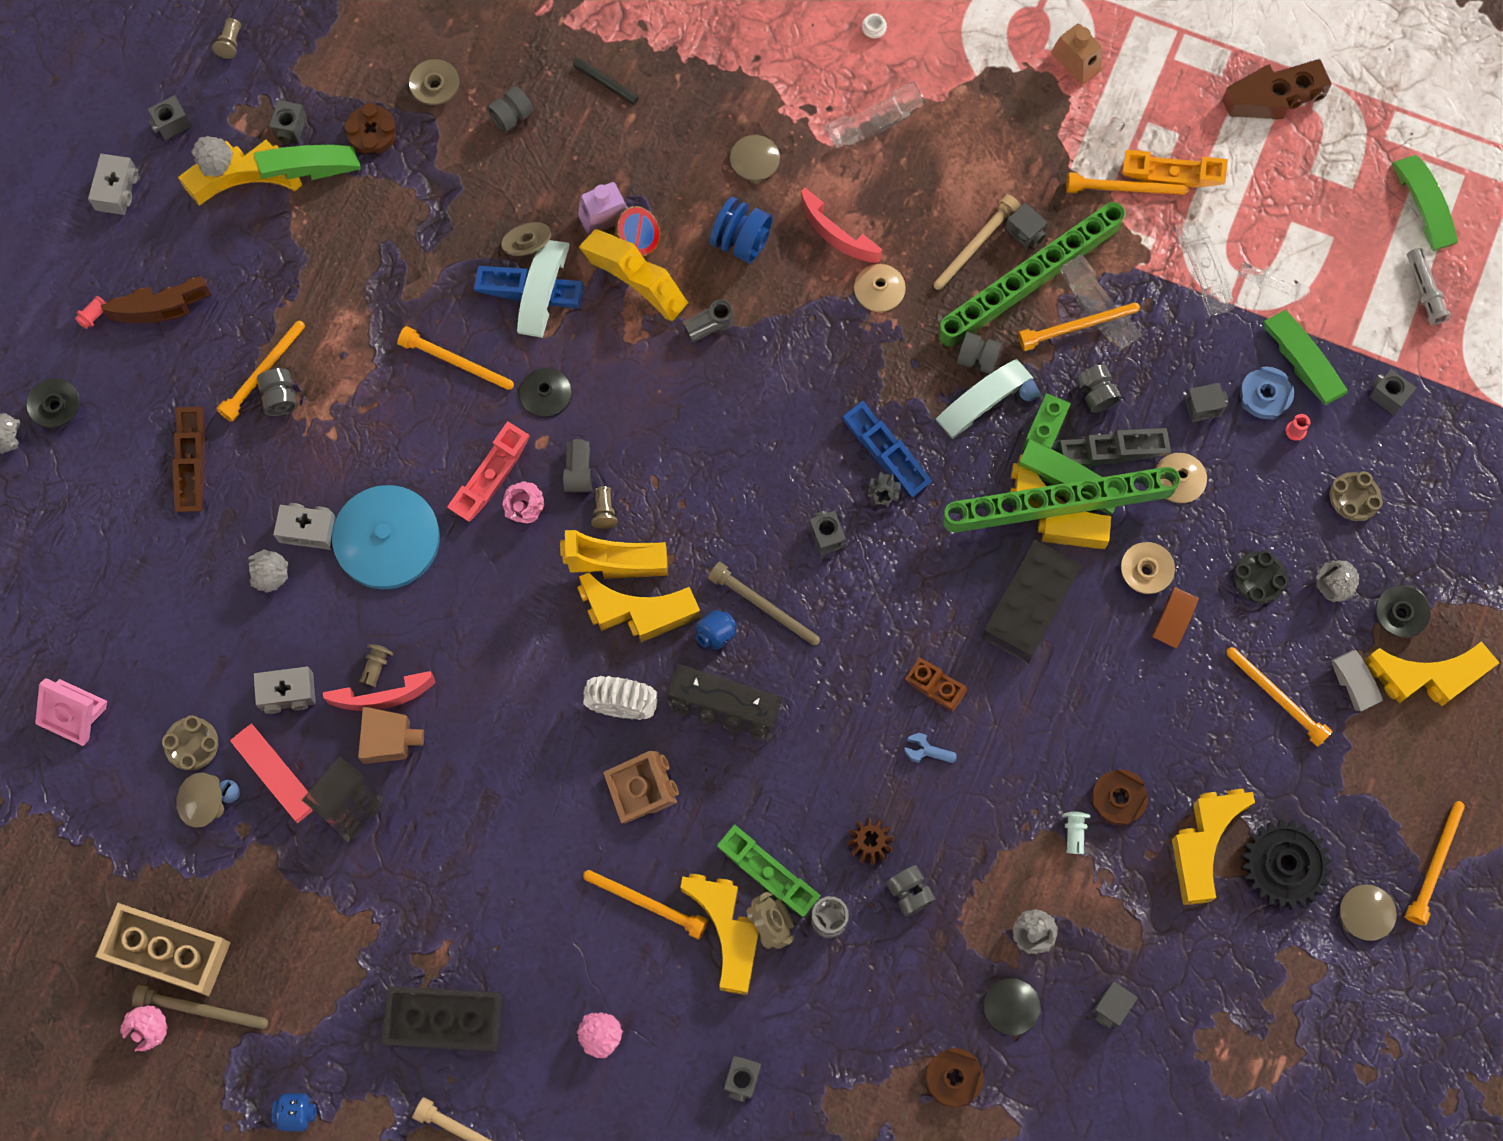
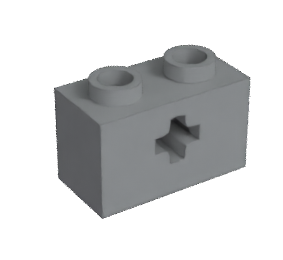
(113, 184)
(315, 535)
(272, 683)

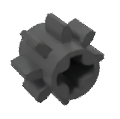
(884, 489)

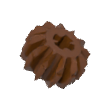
(860, 838)

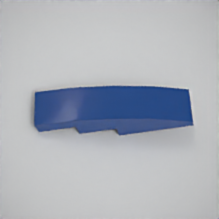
(510, 284)
(885, 449)

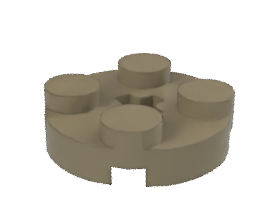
(771, 921)

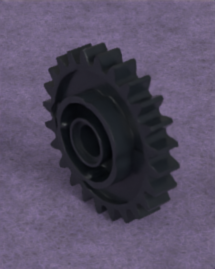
(1302, 852)

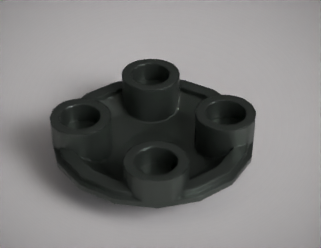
(1260, 577)
(1011, 1006)

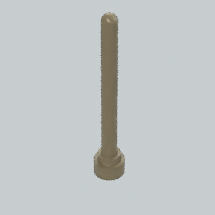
(721, 575)
(146, 997)

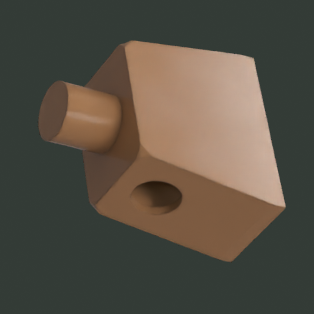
(1079, 53)
(386, 736)

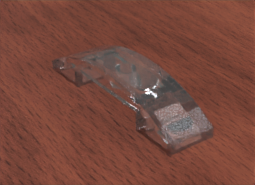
(877, 118)
(1207, 266)
(1094, 300)

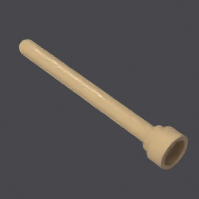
(1006, 208)
(428, 1113)

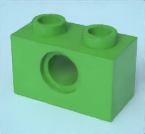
(1048, 421)

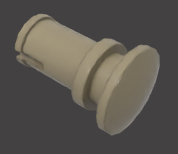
(226, 43)
(604, 512)
(374, 665)

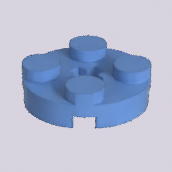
(1279, 387)

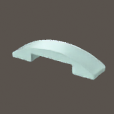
(539, 287)
(982, 397)

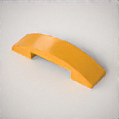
(1191, 173)

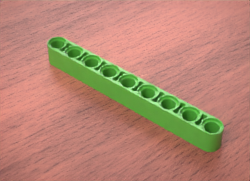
(1026, 284)
(1070, 491)

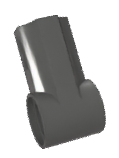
(707, 322)
(577, 474)

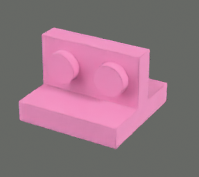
(67, 710)

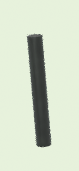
(606, 81)

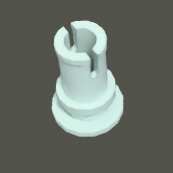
(1075, 833)

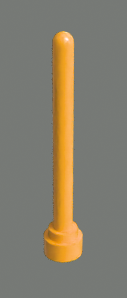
(1077, 183)
(410, 339)
(1029, 339)
(230, 407)
(1316, 731)
(1418, 911)
(694, 924)

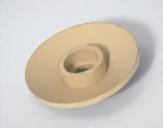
(879, 298)
(1189, 487)
(1150, 556)

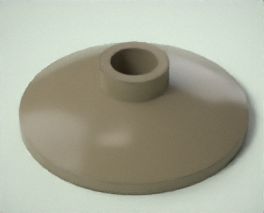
(431, 73)
(526, 239)

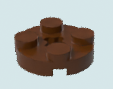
(371, 116)
(1105, 804)
(968, 1069)

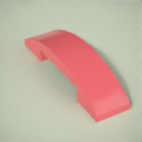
(861, 249)
(491, 473)
(414, 686)

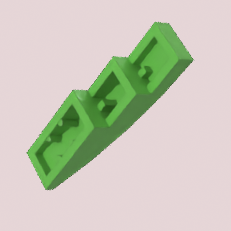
(311, 160)
(1306, 357)
(1058, 468)

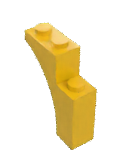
(241, 171)
(628, 264)
(1073, 529)
(613, 558)
(648, 614)
(1442, 679)
(1196, 850)
(736, 937)

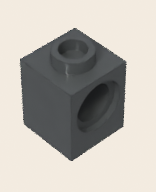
(165, 109)
(285, 113)
(1027, 226)
(1388, 401)
(1206, 402)
(827, 543)
(1114, 1005)
(746, 1066)

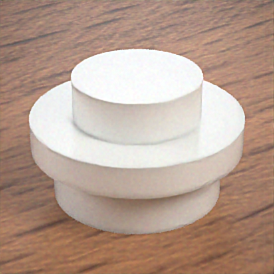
(874, 26)

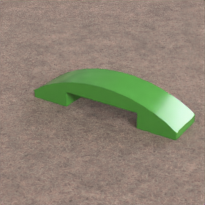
(1429, 200)
(768, 872)

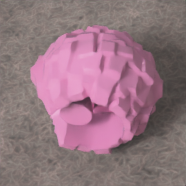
(523, 502)
(148, 1024)
(599, 1034)

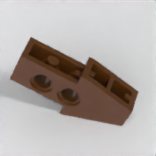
(1255, 93)

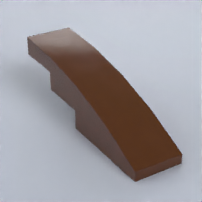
(189, 459)

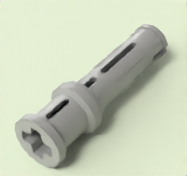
(1431, 296)

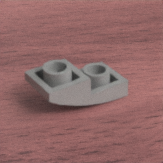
(1357, 678)

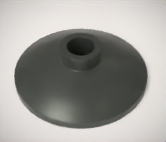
(47, 394)
(545, 403)
(1411, 603)

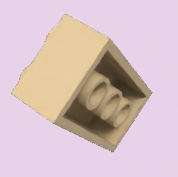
(163, 949)

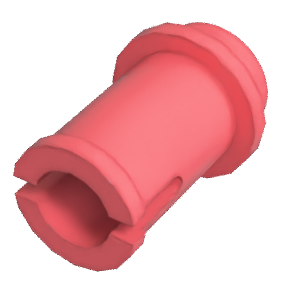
(90, 313)
(1297, 429)

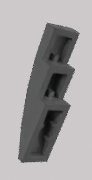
(1117, 447)

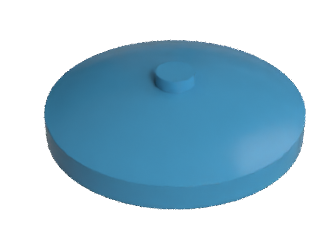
(386, 537)

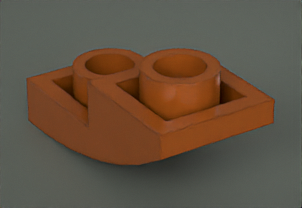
(1175, 617)
(935, 684)

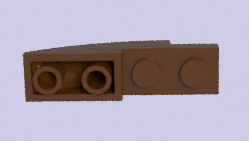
(147, 307)

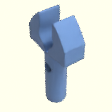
(927, 750)

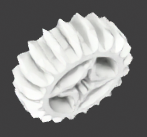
(620, 697)

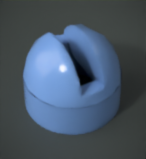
(1029, 391)
(232, 793)

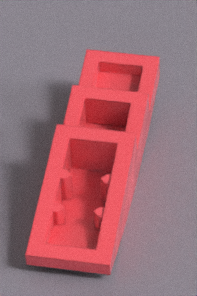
(272, 771)

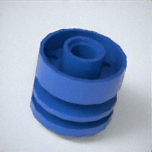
(737, 228)

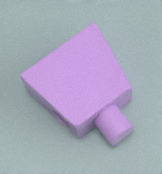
(601, 207)

